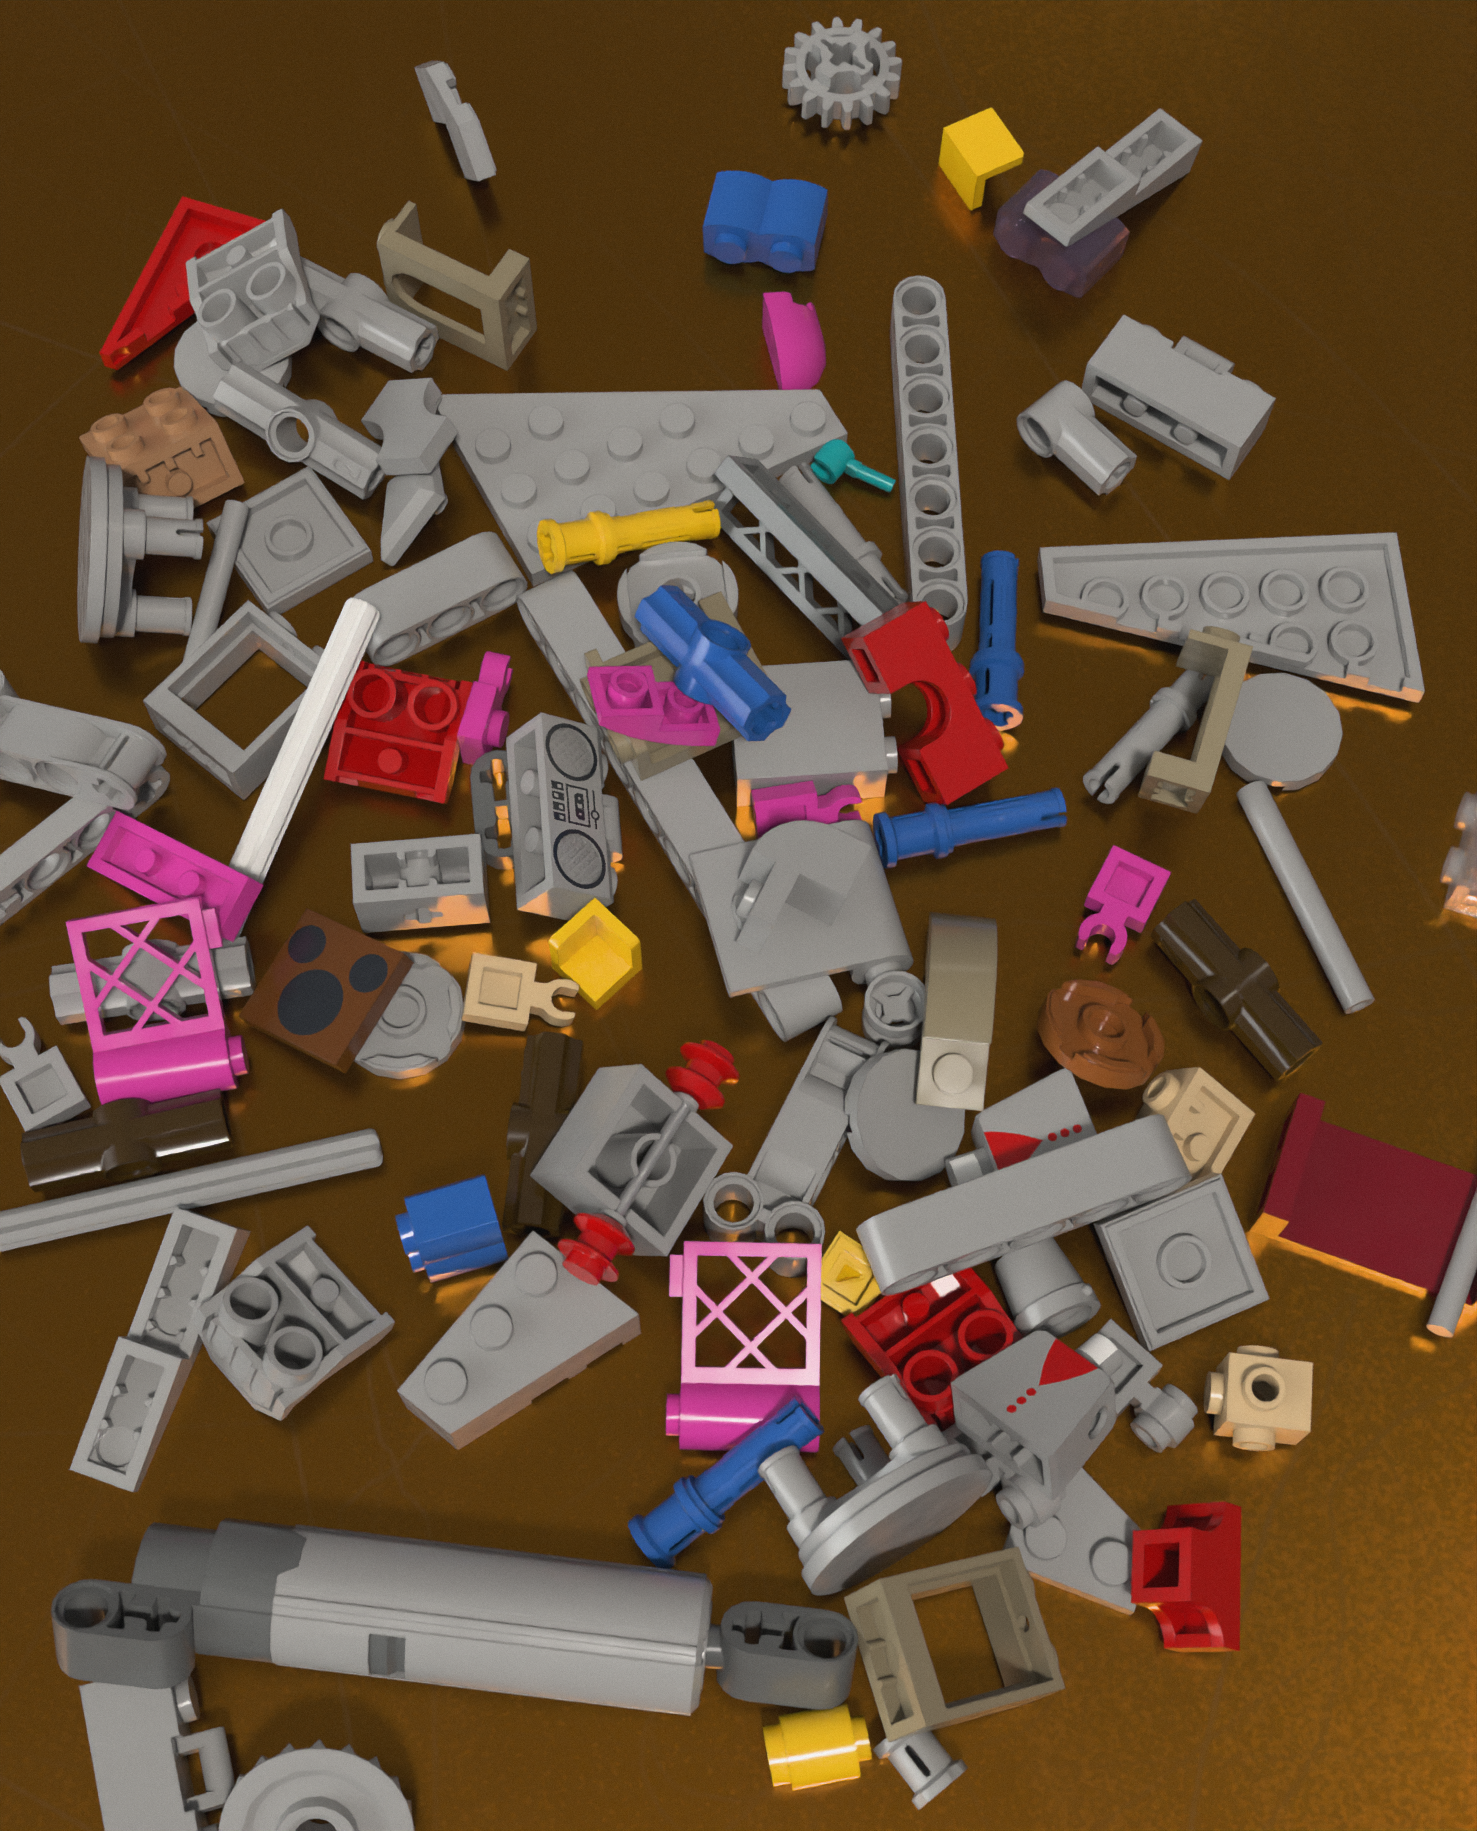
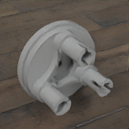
(113, 534)
(895, 1503)

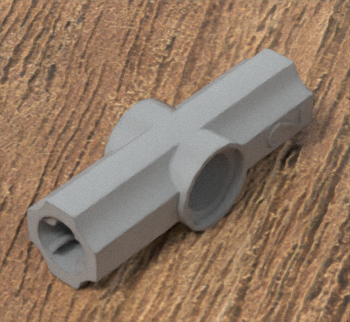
(359, 314)
(273, 413)
(232, 966)

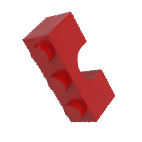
(956, 744)

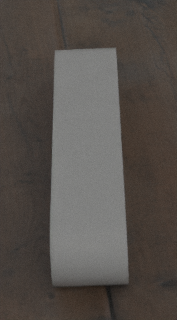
(1022, 1204)

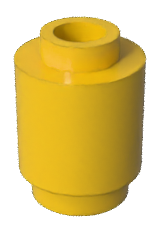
(816, 1747)

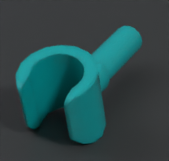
(837, 457)

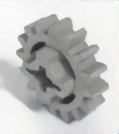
(841, 73)

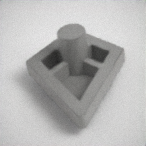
(407, 508)

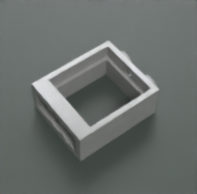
(205, 670)

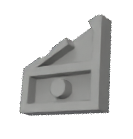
(1082, 1546)

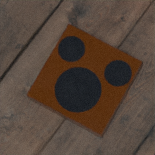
(326, 990)

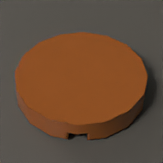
(1099, 1034)

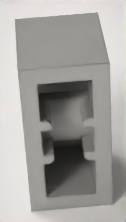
(420, 883)

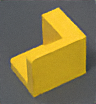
(976, 151)
(596, 953)

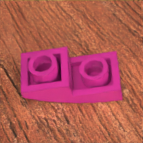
(653, 711)

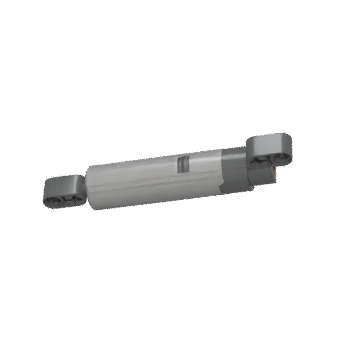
(442, 1620)

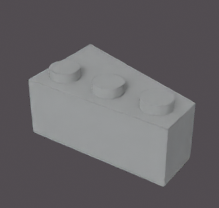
(514, 1344)

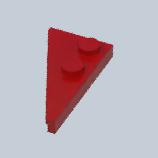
(162, 291)

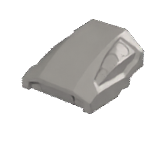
(253, 296)
(288, 1325)

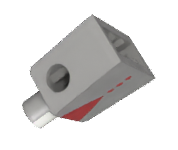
(1024, 1127)
(1041, 1406)

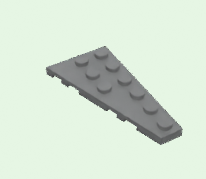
(1302, 602)

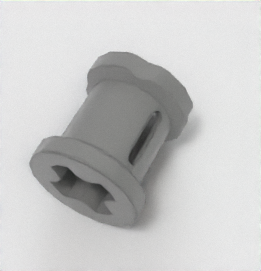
(923, 1782)

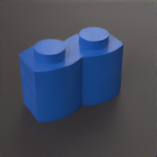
(765, 221)
(452, 1229)

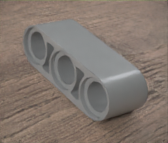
(441, 597)

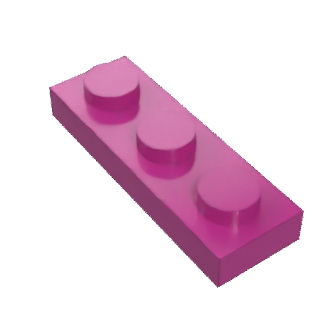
(172, 871)

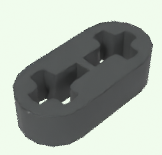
(487, 810)

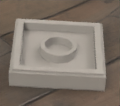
(295, 543)
(1181, 1261)

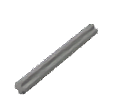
(189, 1188)

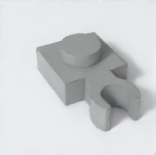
(40, 1084)

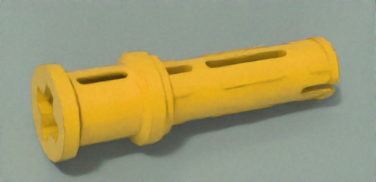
(603, 537)

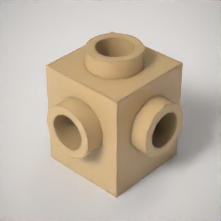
(1260, 1398)

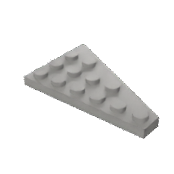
(622, 450)

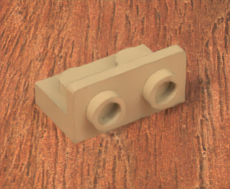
(1200, 1115)

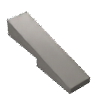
(1115, 179)
(158, 1351)

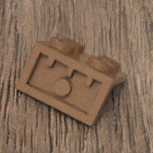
(167, 448)

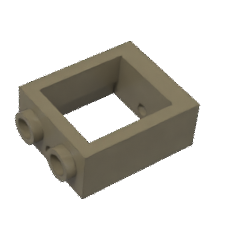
(900, 1661)

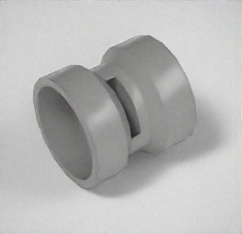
(900, 999)

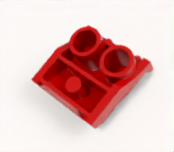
(398, 733)
(931, 1337)

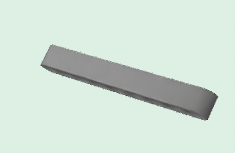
(674, 802)

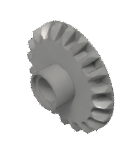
(313, 1785)

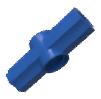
(713, 663)

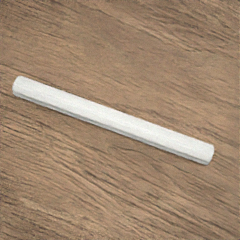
(304, 740)

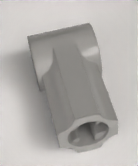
(1066, 427)

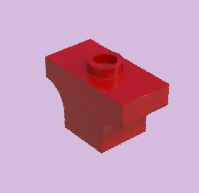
(1192, 1576)

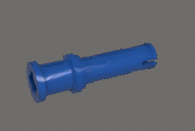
(997, 663)
(940, 829)
(701, 1501)

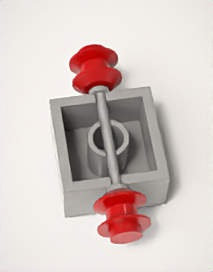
(637, 1158)

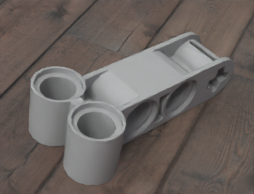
(73, 751)
(796, 1151)

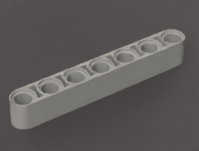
(927, 438)

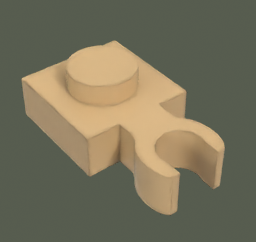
(504, 993)

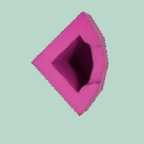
(793, 341)

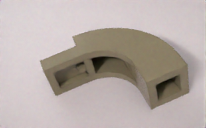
(957, 1010)

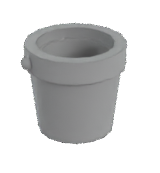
(1045, 1290)

